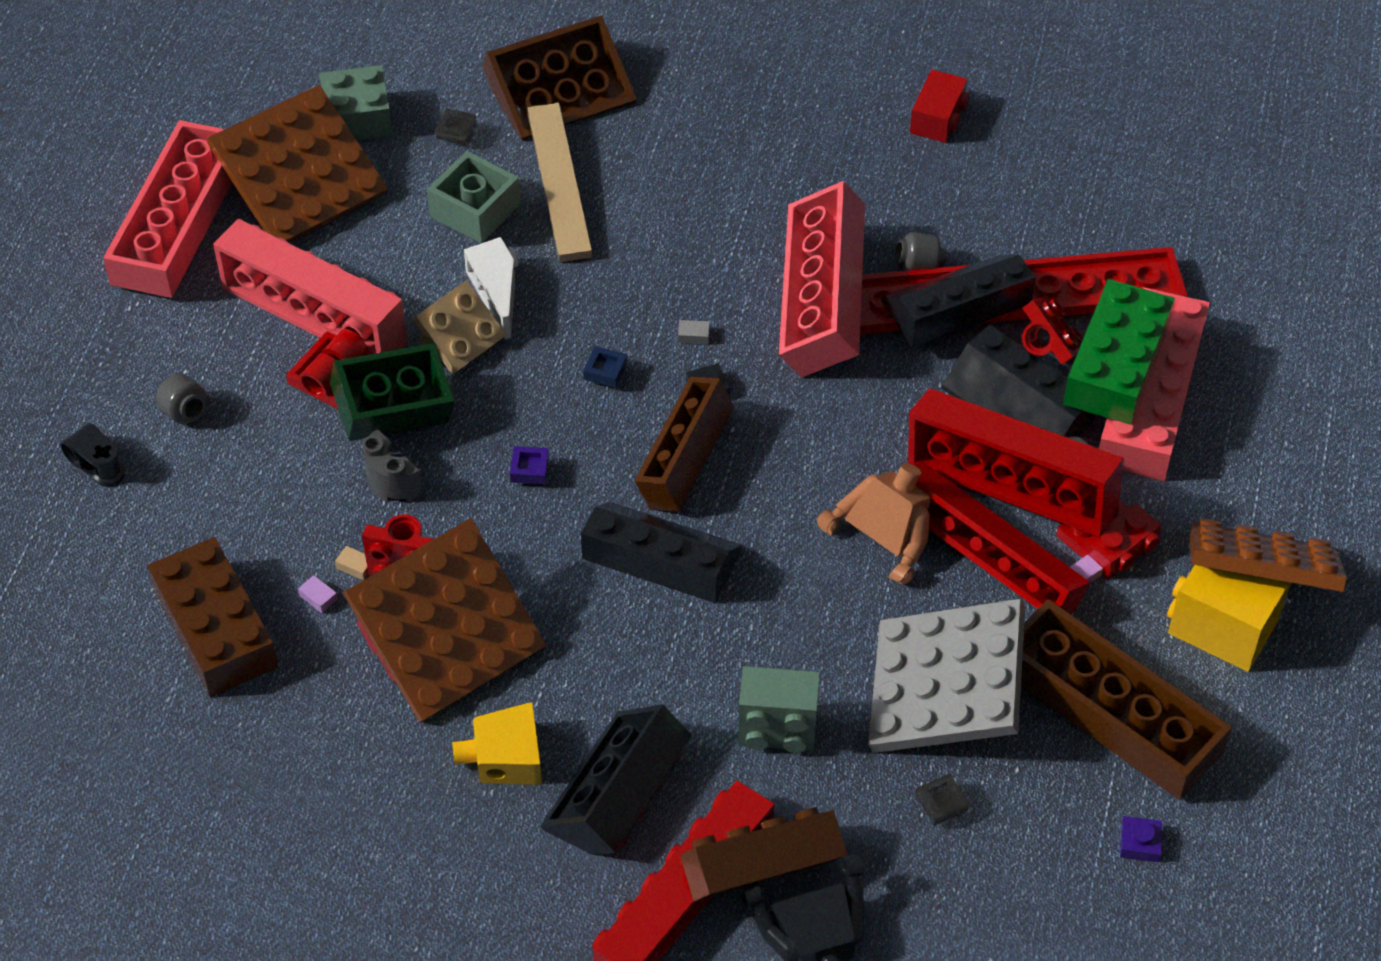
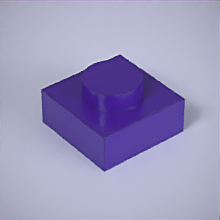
(529, 465)
(1141, 839)

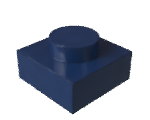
(605, 366)

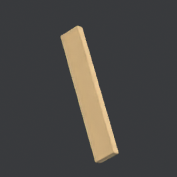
(559, 183)

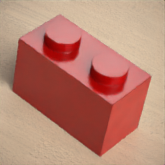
(939, 106)

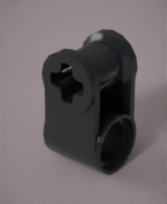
(94, 455)

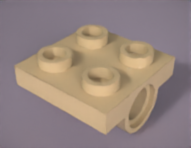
(459, 327)

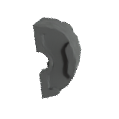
(389, 475)

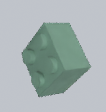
(360, 100)
(474, 196)
(778, 709)

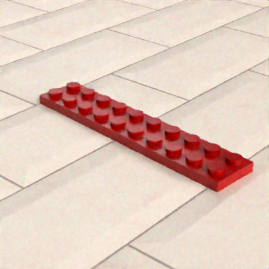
(1070, 280)

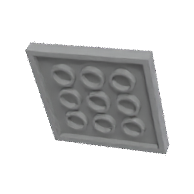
(948, 676)

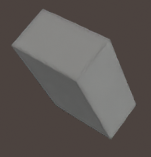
(693, 332)

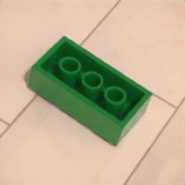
(1118, 351)

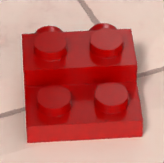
(1120, 544)

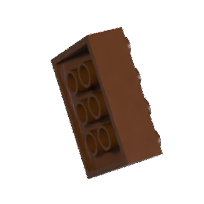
(565, 67)

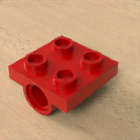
(1049, 315)
(314, 369)
(388, 544)

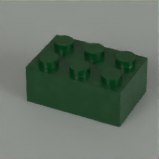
(391, 391)

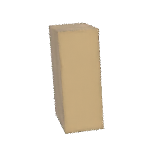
(352, 563)

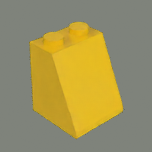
(1226, 613)

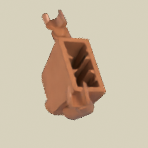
(889, 512)

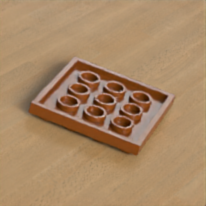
(297, 165)
(1265, 555)
(444, 619)

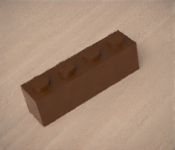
(684, 444)
(762, 854)

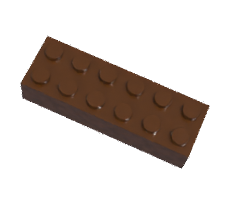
(1119, 701)

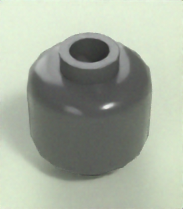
(919, 252)
(181, 399)

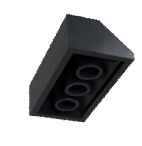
(961, 298)
(1014, 383)
(658, 550)
(617, 779)

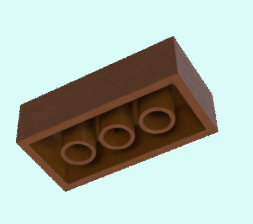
(212, 616)

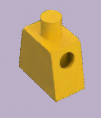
(503, 747)

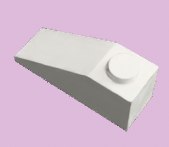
(493, 276)

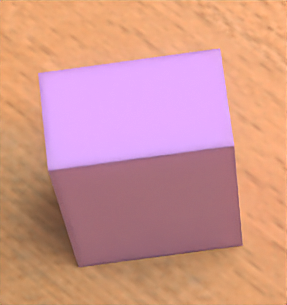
(1088, 568)
(317, 594)

